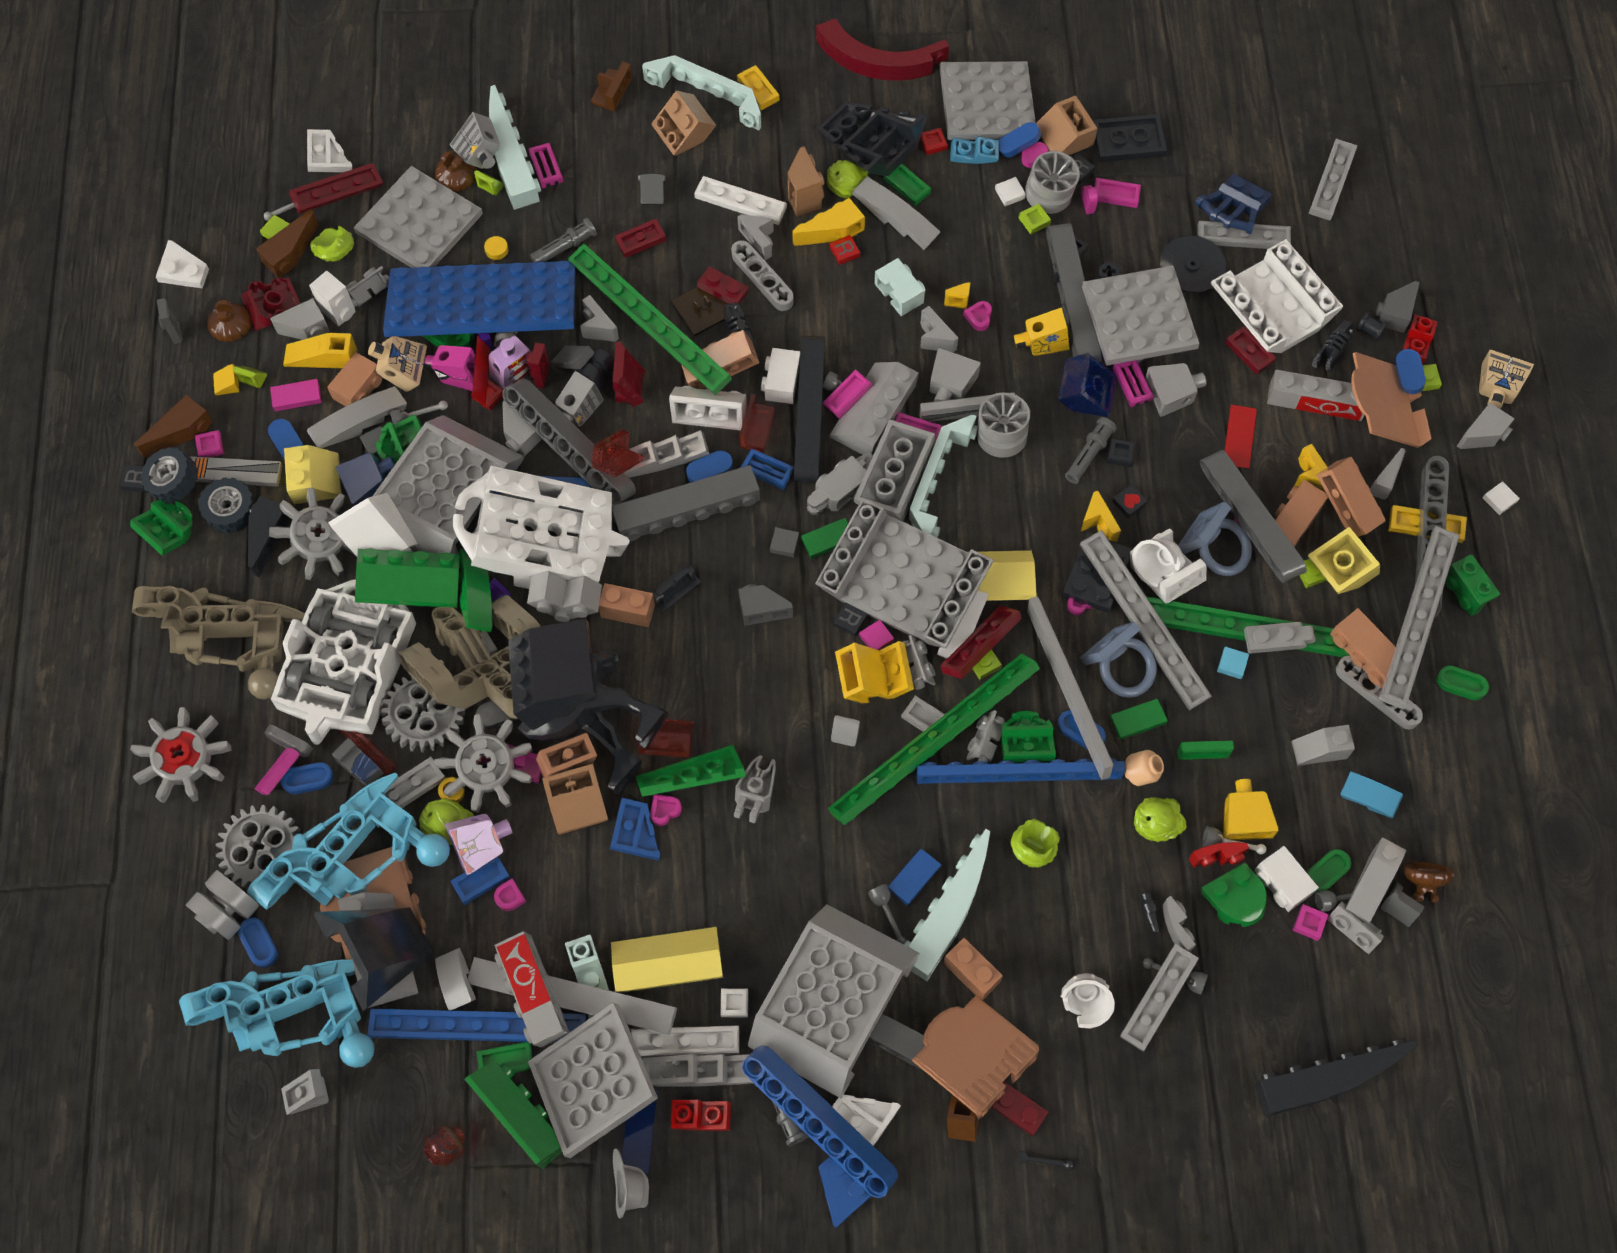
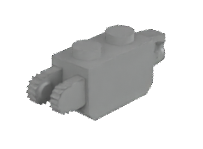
(839, 486)

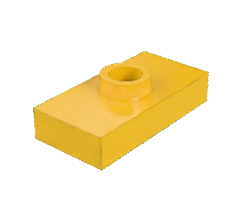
(762, 89)

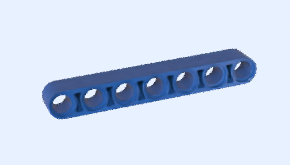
(820, 1121)

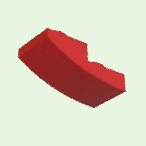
(1420, 335)
(1225, 853)
(701, 1115)

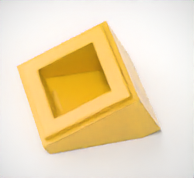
(957, 296)
(226, 381)

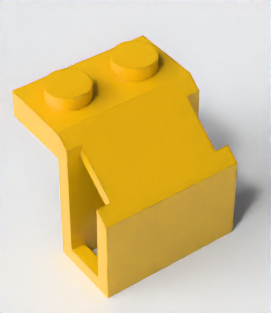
(874, 672)

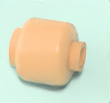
(1143, 767)

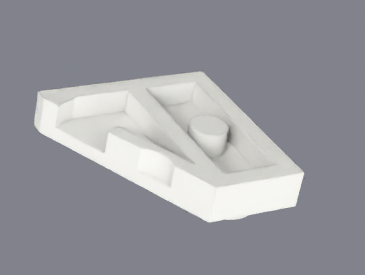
(325, 153)
(181, 267)
(866, 1115)

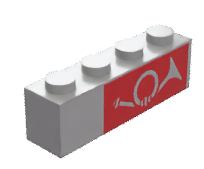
(1313, 395)
(531, 989)

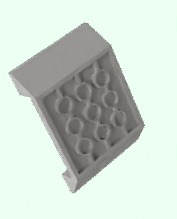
(433, 474)
(903, 575)
(830, 997)

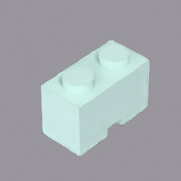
(900, 284)

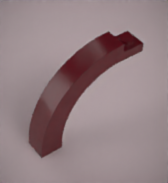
(876, 62)

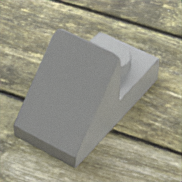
(756, 232)
(598, 323)
(937, 332)
(305, 1092)

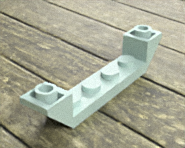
(660, 71)
(956, 432)
(586, 963)

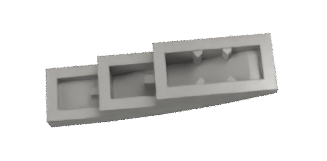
(897, 212)
(355, 417)
(668, 453)
(696, 1070)

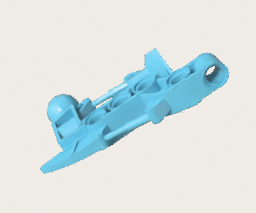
(335, 879)
(257, 1032)

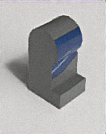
(357, 763)

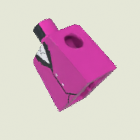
(453, 365)

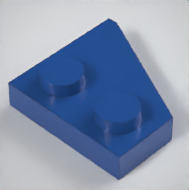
(634, 831)
(841, 1191)

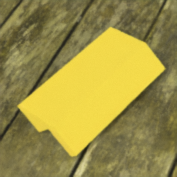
(1010, 576)
(666, 960)

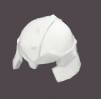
(1157, 560)
(1088, 997)

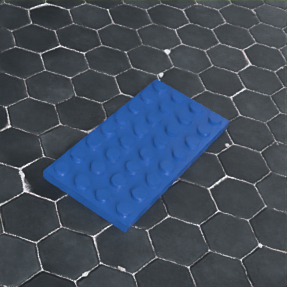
(480, 299)

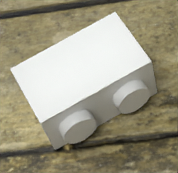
(332, 298)
(782, 375)
(1285, 879)

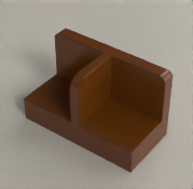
(612, 87)

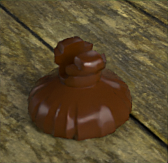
(454, 172)
(229, 321)
(1427, 877)

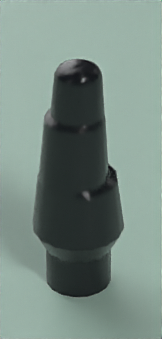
(1150, 909)

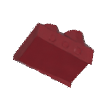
(269, 300)
(627, 377)

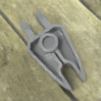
(755, 789)

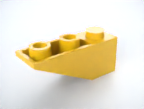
(832, 225)
(321, 351)

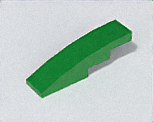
(475, 594)

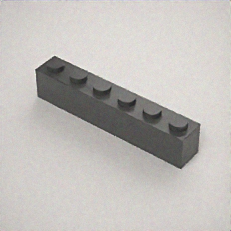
(686, 503)

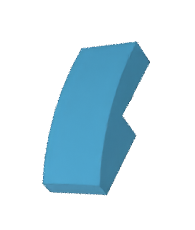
(980, 151)
(1371, 794)

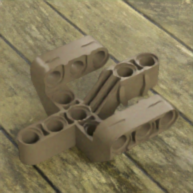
(484, 673)

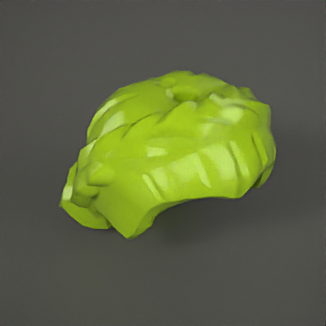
(844, 178)
(332, 244)
(438, 814)
(1165, 819)
(1035, 843)

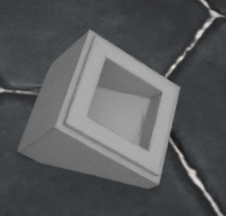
(845, 730)

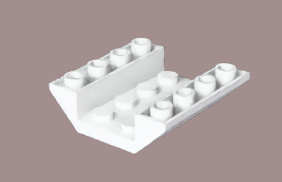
(1279, 298)

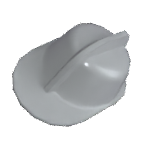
(631, 1186)

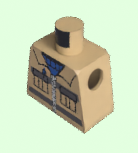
(399, 361)
(1502, 377)

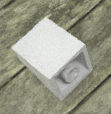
(374, 525)

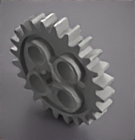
(402, 703)
(236, 841)

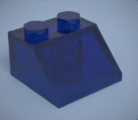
(1087, 386)

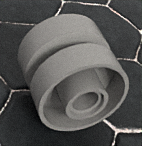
(1052, 181)
(1003, 424)
(217, 911)

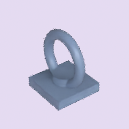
(1205, 531)
(1114, 645)

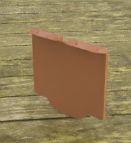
(1386, 404)
(391, 881)
(974, 1053)

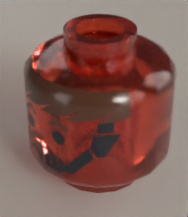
(444, 1145)

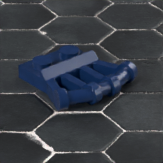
(1240, 194)

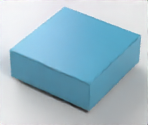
(1233, 662)

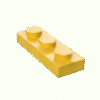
(1406, 521)

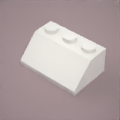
(709, 410)

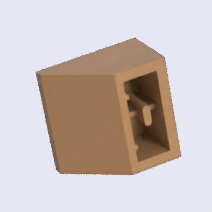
(683, 123)
(1067, 127)
(804, 184)
(575, 799)

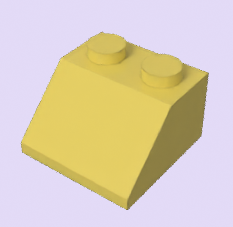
(311, 468)
(1345, 562)

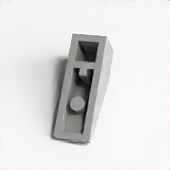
(1375, 879)

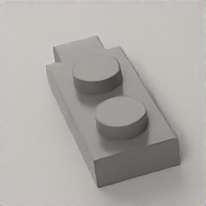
(1278, 637)

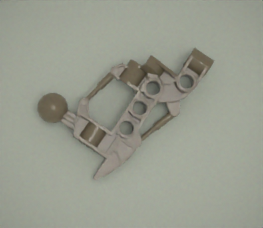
(193, 622)

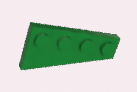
(696, 771)

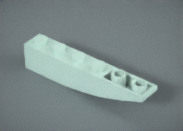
(510, 156)
(948, 912)

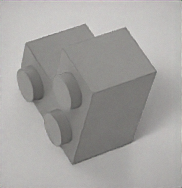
(564, 597)

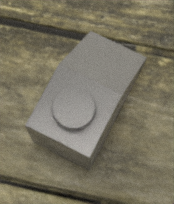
(301, 321)
(1487, 429)
(517, 432)
(1324, 745)

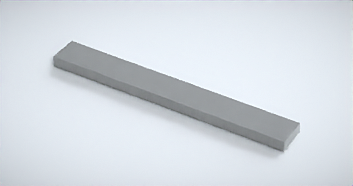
(1140, 611)
(1419, 618)
(1070, 688)
(583, 998)

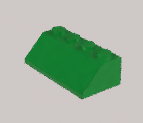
(407, 578)
(516, 1112)

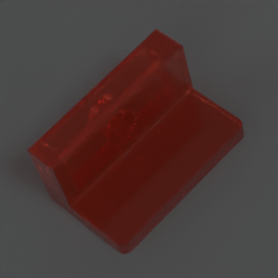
(756, 425)
(613, 454)
(671, 740)

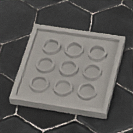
(985, 98)
(418, 220)
(1140, 315)
(592, 1080)

